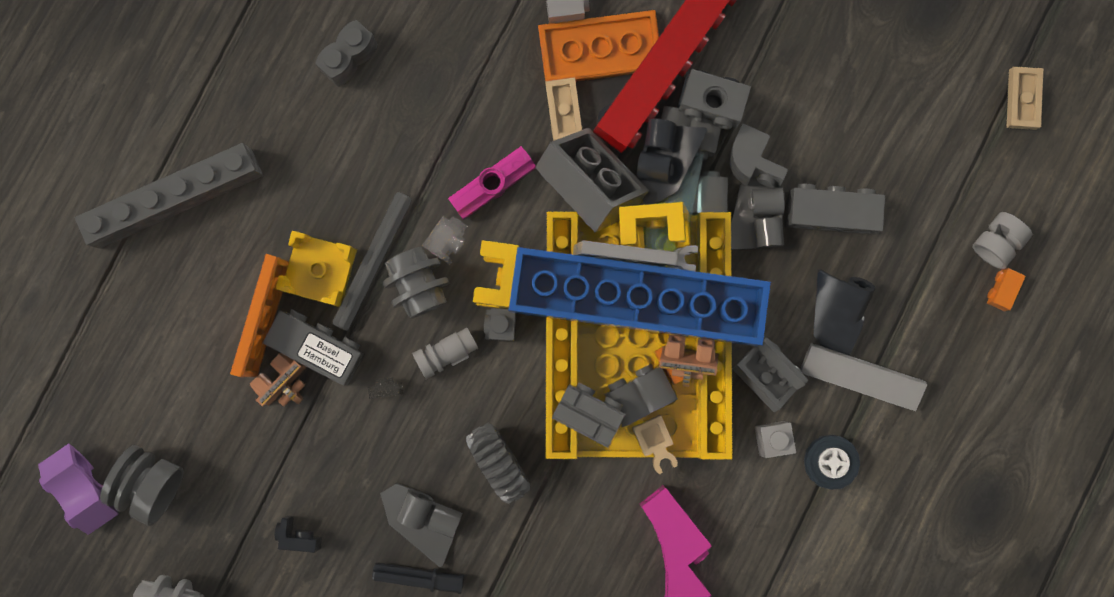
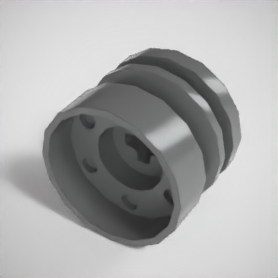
(141, 485)

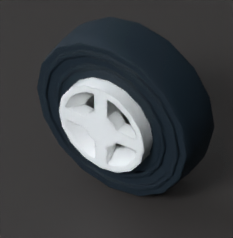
(843, 463)

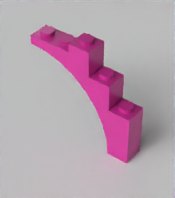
(679, 542)

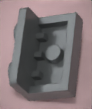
(770, 374)

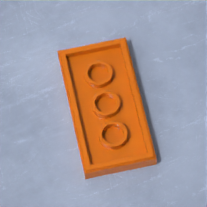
(597, 45)
(259, 318)

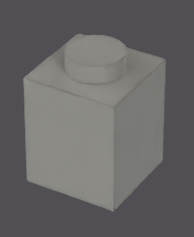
(566, 10)
(775, 439)

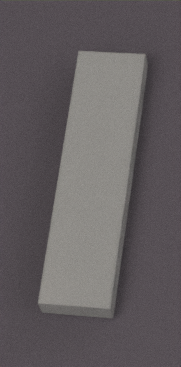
(863, 377)

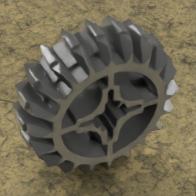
(497, 463)

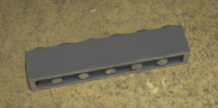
(168, 196)

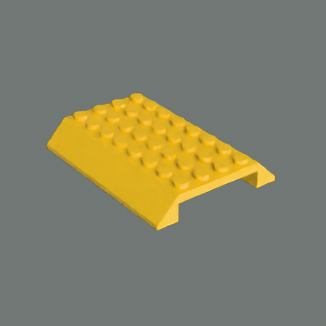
(603, 354)

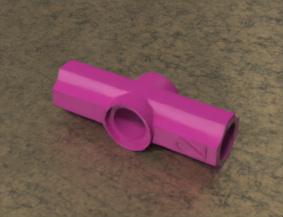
(508, 170)

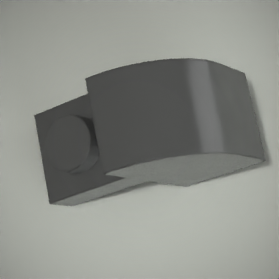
(747, 159)

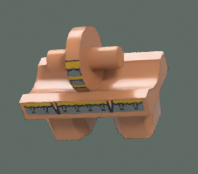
(688, 362)
(269, 391)

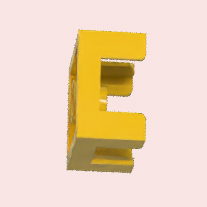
(654, 216)
(501, 254)
(317, 269)

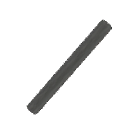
(372, 261)

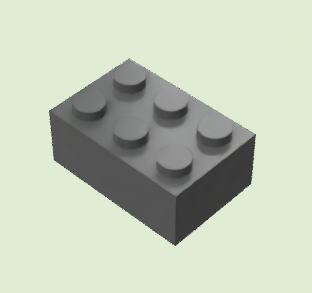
(590, 178)

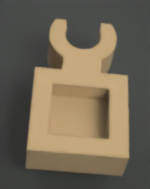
(654, 439)

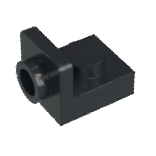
(300, 541)

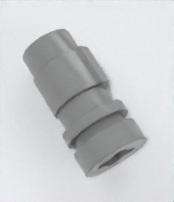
(448, 350)

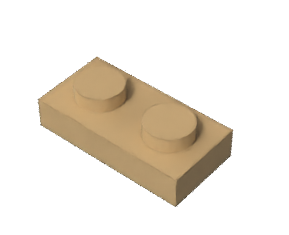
(1025, 98)
(563, 107)

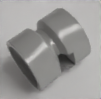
(1005, 236)

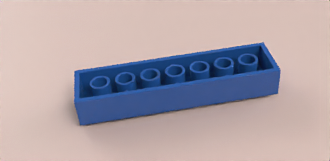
(639, 296)

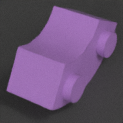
(71, 482)

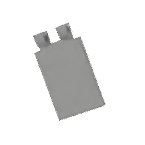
(637, 255)

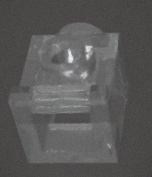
(446, 238)

